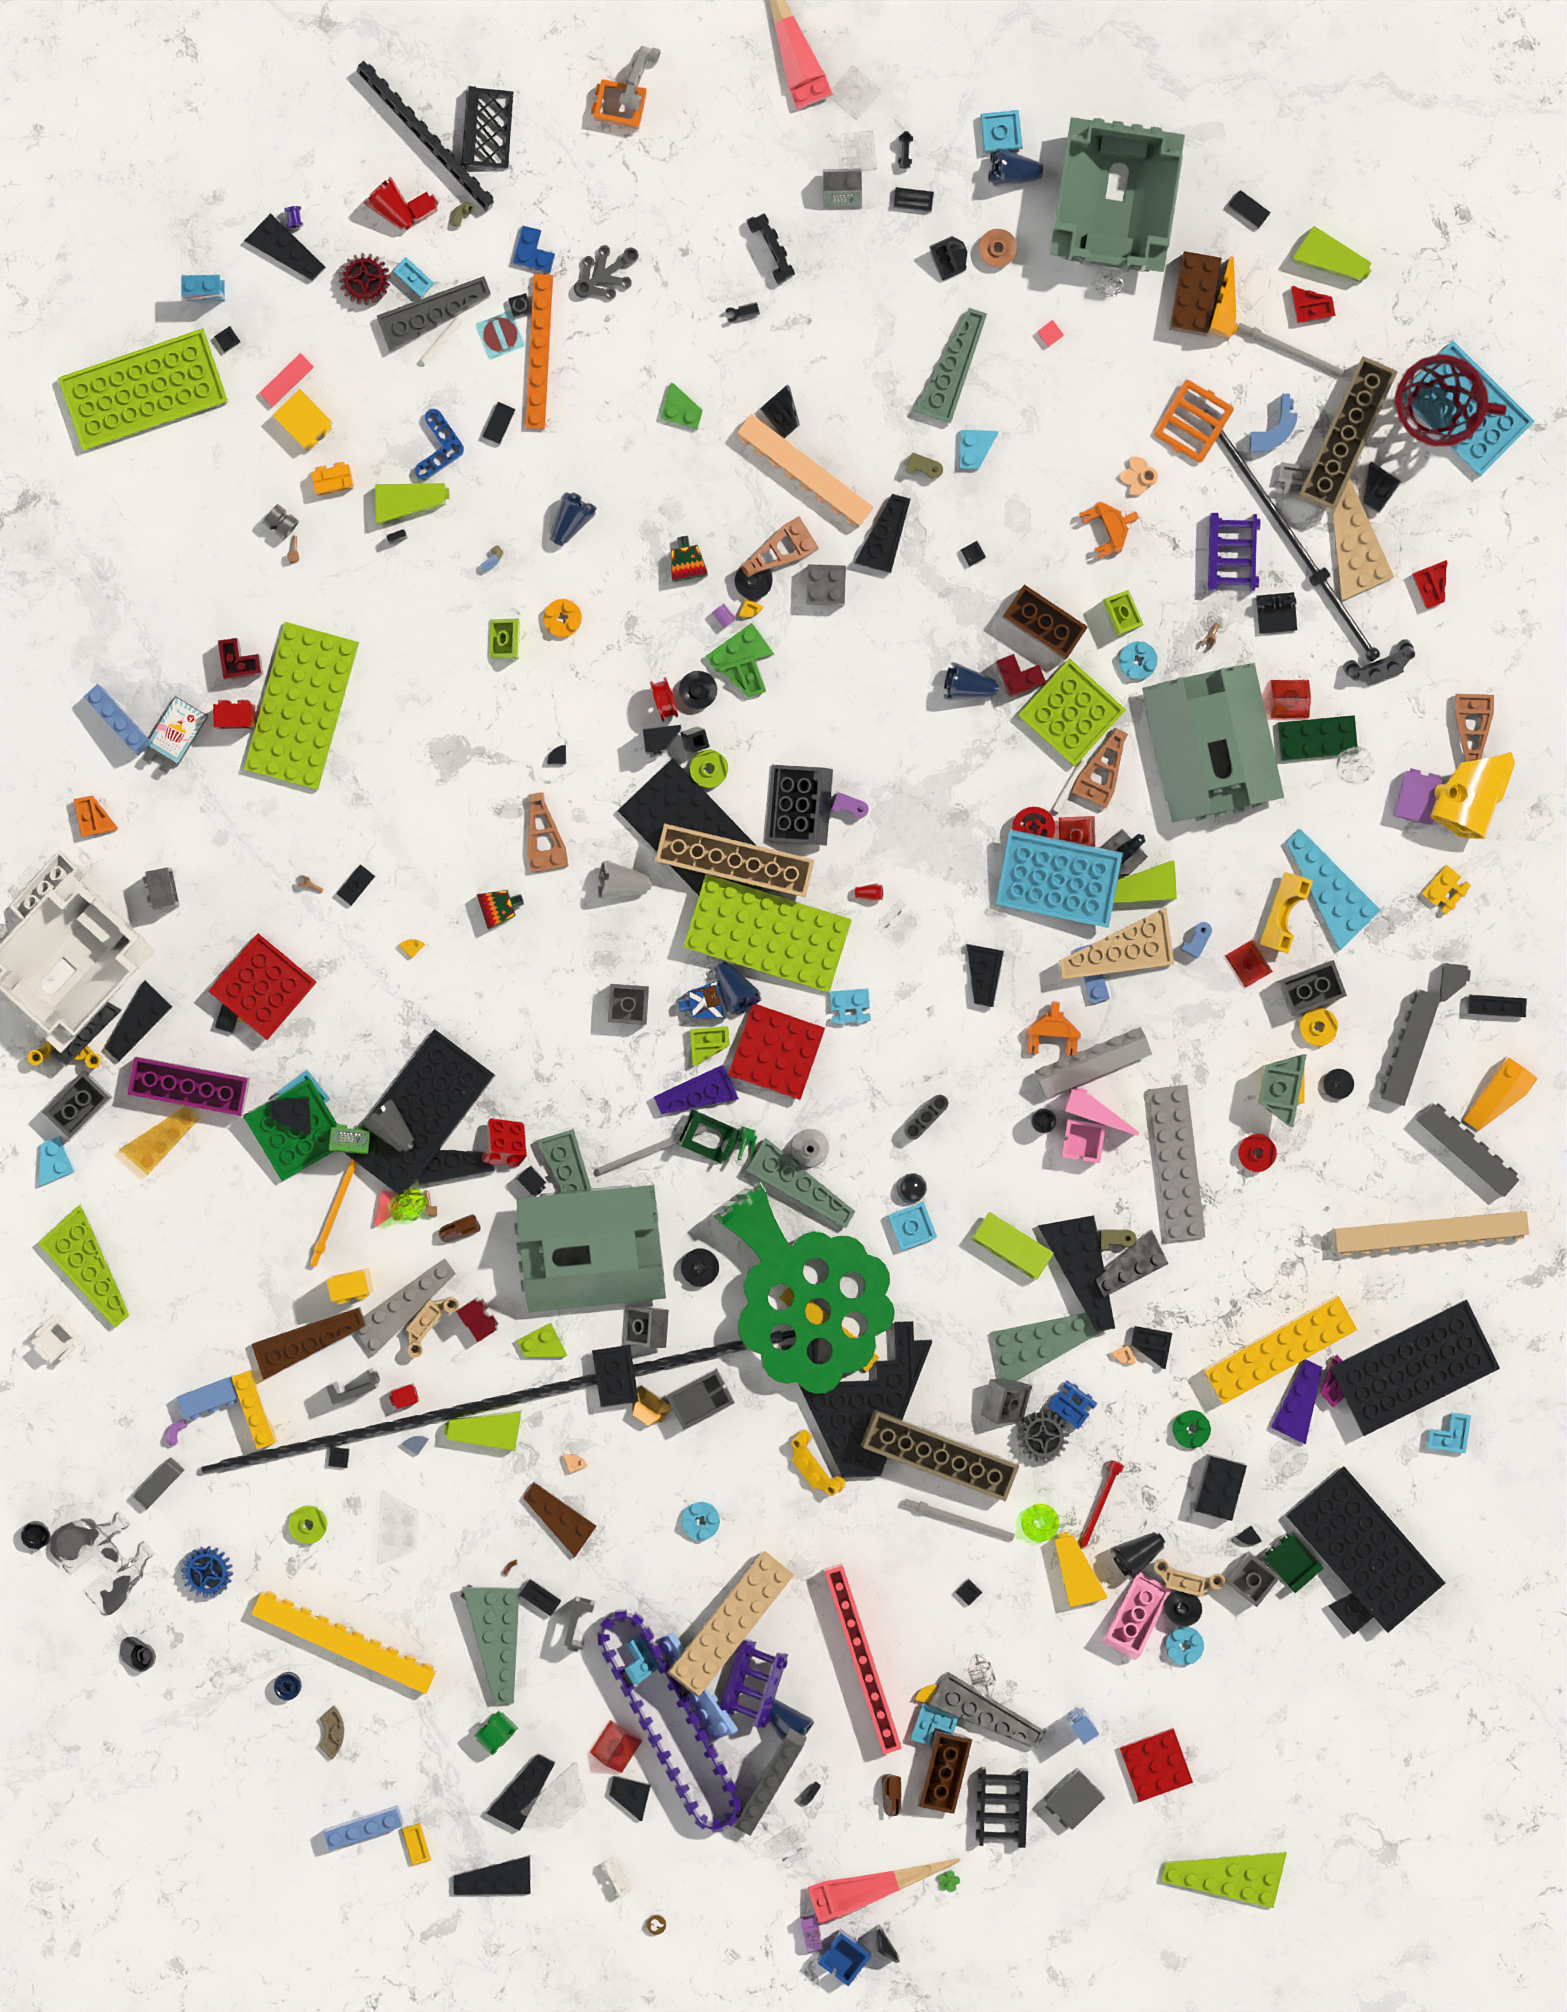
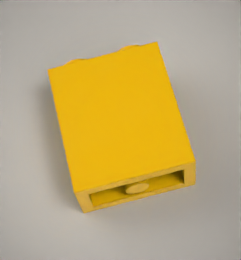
(303, 420)

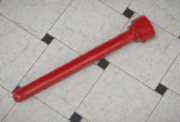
(1114, 1470)

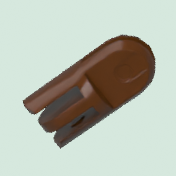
(459, 1228)
(891, 1794)

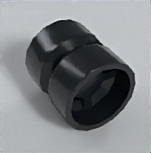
(1043, 1120)

